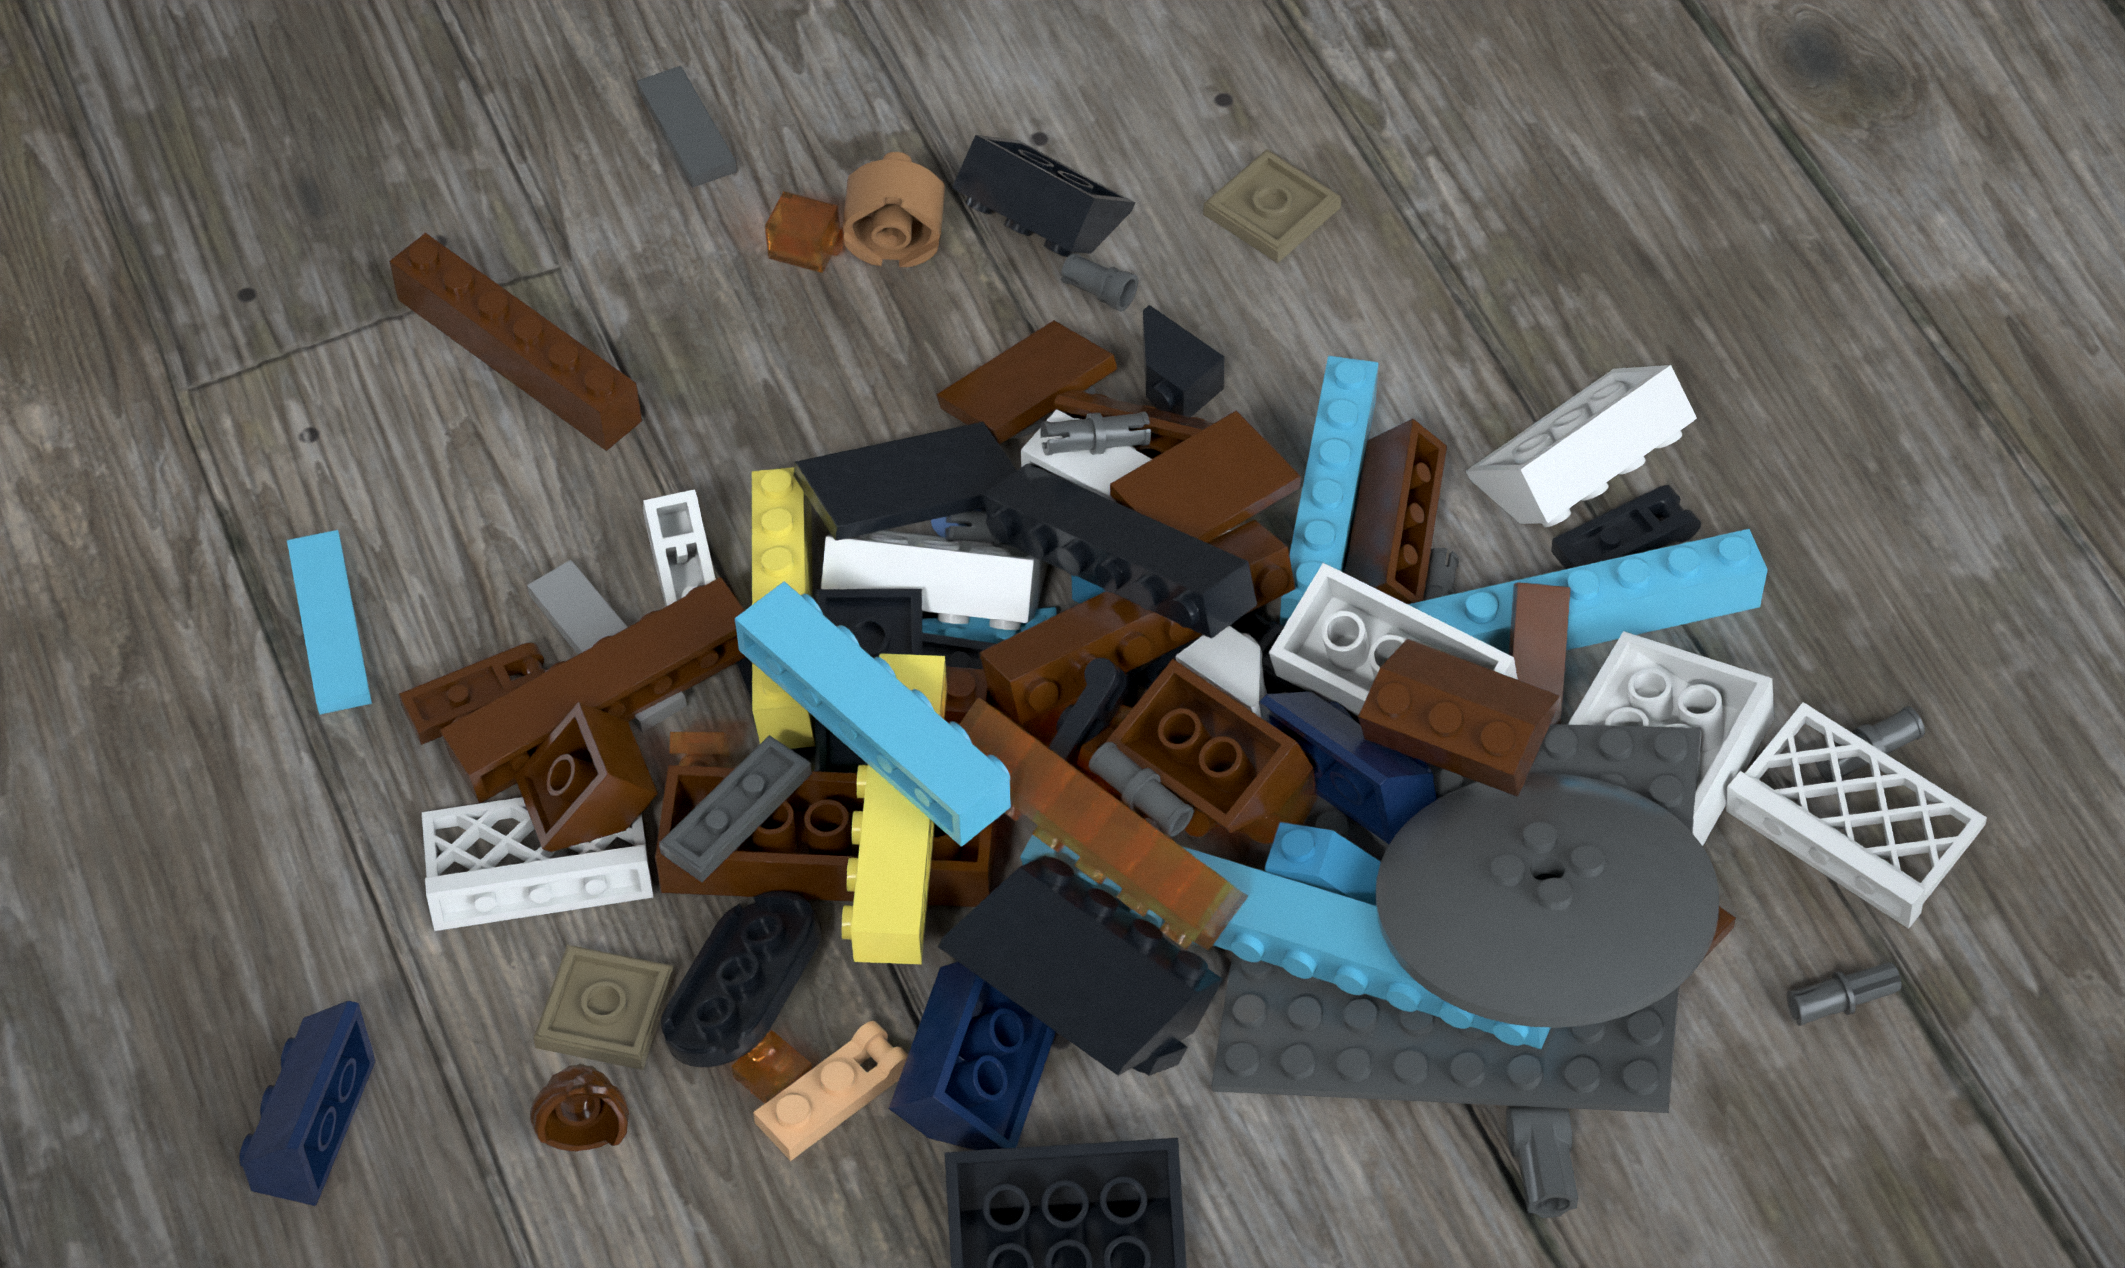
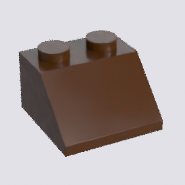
(585, 780)

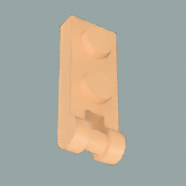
(831, 1091)

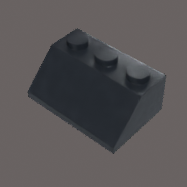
(1039, 195)

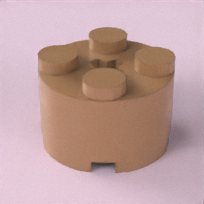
(893, 211)

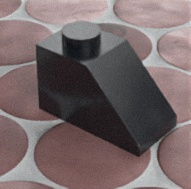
(1178, 366)

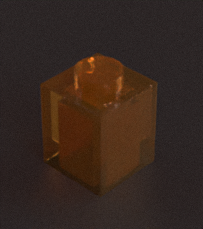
(804, 232)

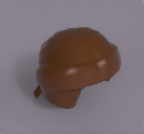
(579, 1110)

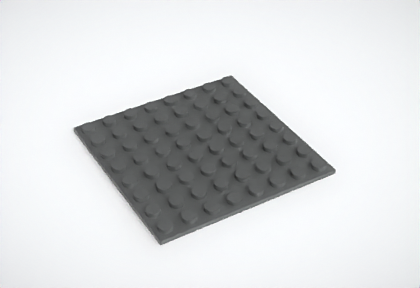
(1323, 1042)

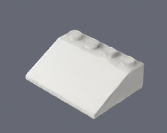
(1675, 688)

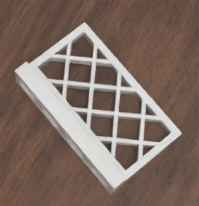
(1829, 850)
(525, 888)

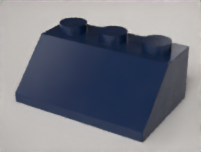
(1351, 773)
(971, 1064)
(309, 1105)

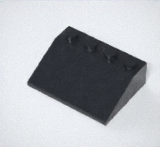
(1083, 965)
(1067, 1206)

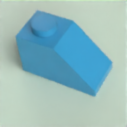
(1323, 861)

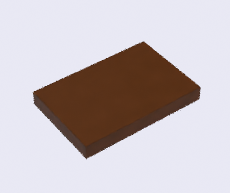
(1026, 379)
(1209, 480)

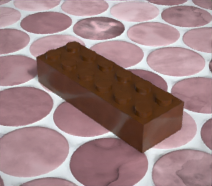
(809, 845)

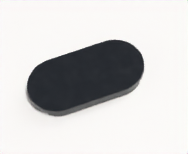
(741, 979)

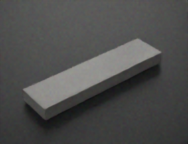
(586, 618)

